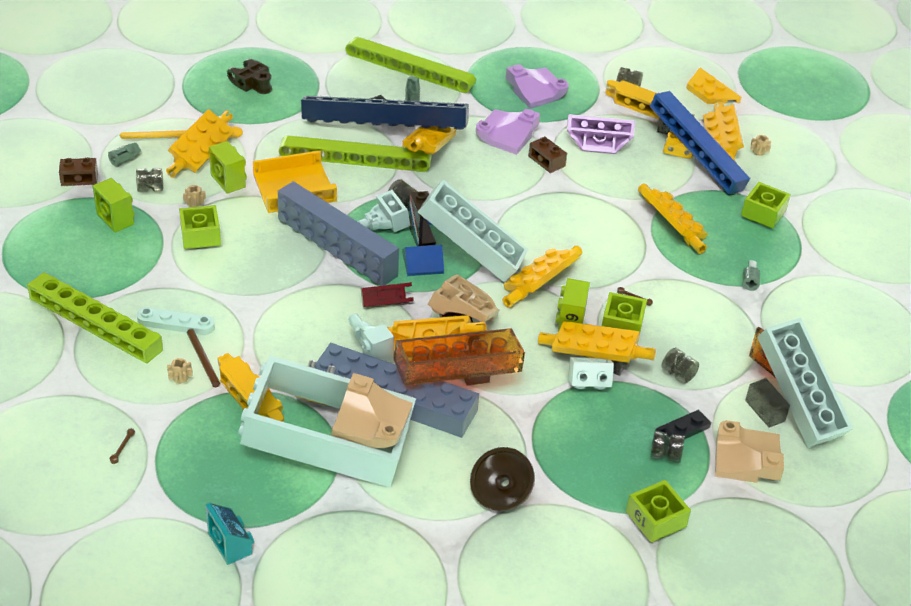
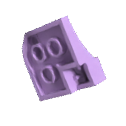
(536, 86)
(508, 129)

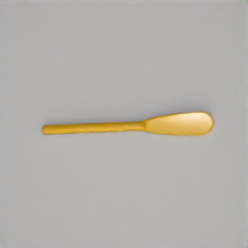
(166, 134)

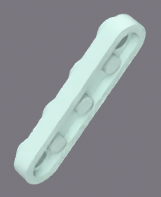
(175, 320)

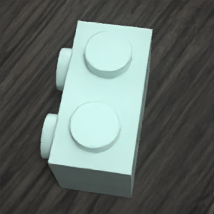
(590, 372)

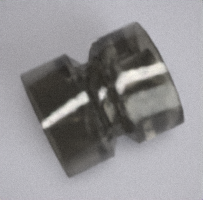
(632, 77)
(149, 179)
(403, 191)
(682, 367)
(672, 452)

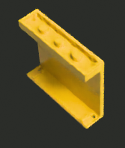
(301, 168)

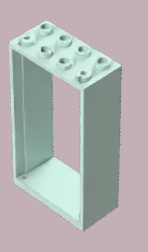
(309, 445)

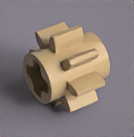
(760, 145)
(194, 196)
(179, 370)

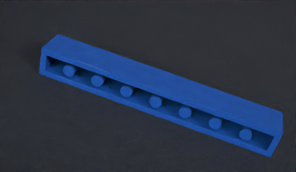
(699, 142)

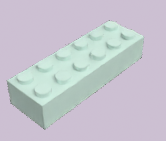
(473, 231)
(804, 382)

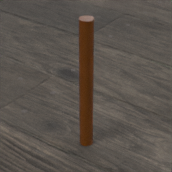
(203, 358)

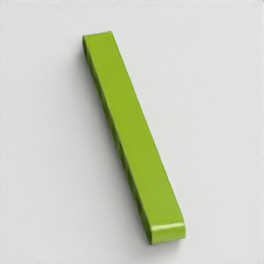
(411, 64)
(357, 153)

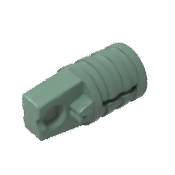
(412, 89)
(123, 153)
(751, 276)

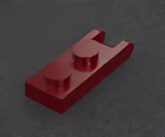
(385, 294)

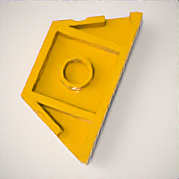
(710, 89)

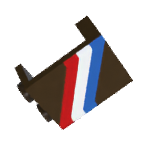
(418, 226)

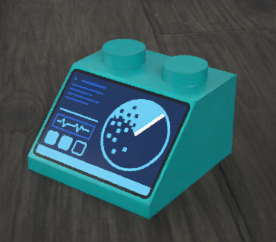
(228, 533)

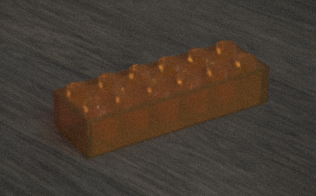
(458, 356)

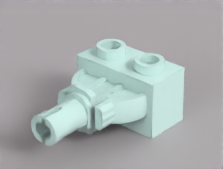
(387, 213)
(374, 340)

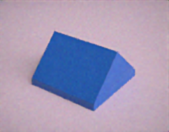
(423, 260)

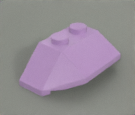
(600, 133)

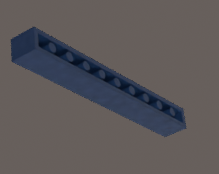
(385, 111)

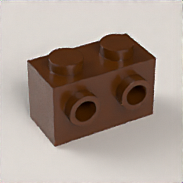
(547, 154)
(78, 171)

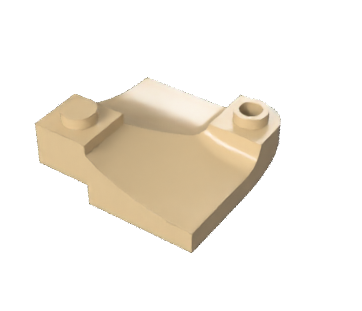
(464, 298)
(370, 414)
(747, 453)

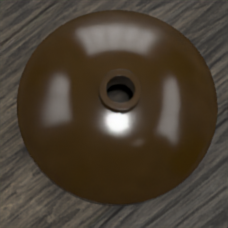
(495, 468)

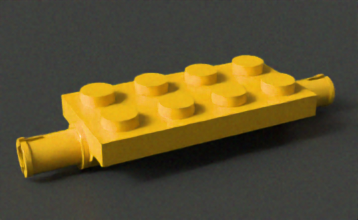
(725, 128)
(428, 139)
(193, 146)
(676, 216)
(538, 273)
(434, 327)
(597, 342)

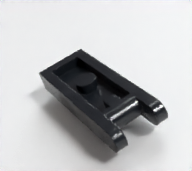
(687, 425)

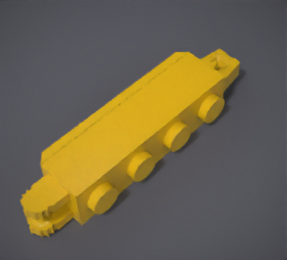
(631, 97)
(239, 382)

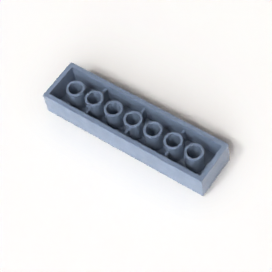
(338, 233)
(436, 403)

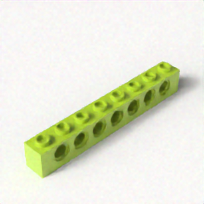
(95, 317)

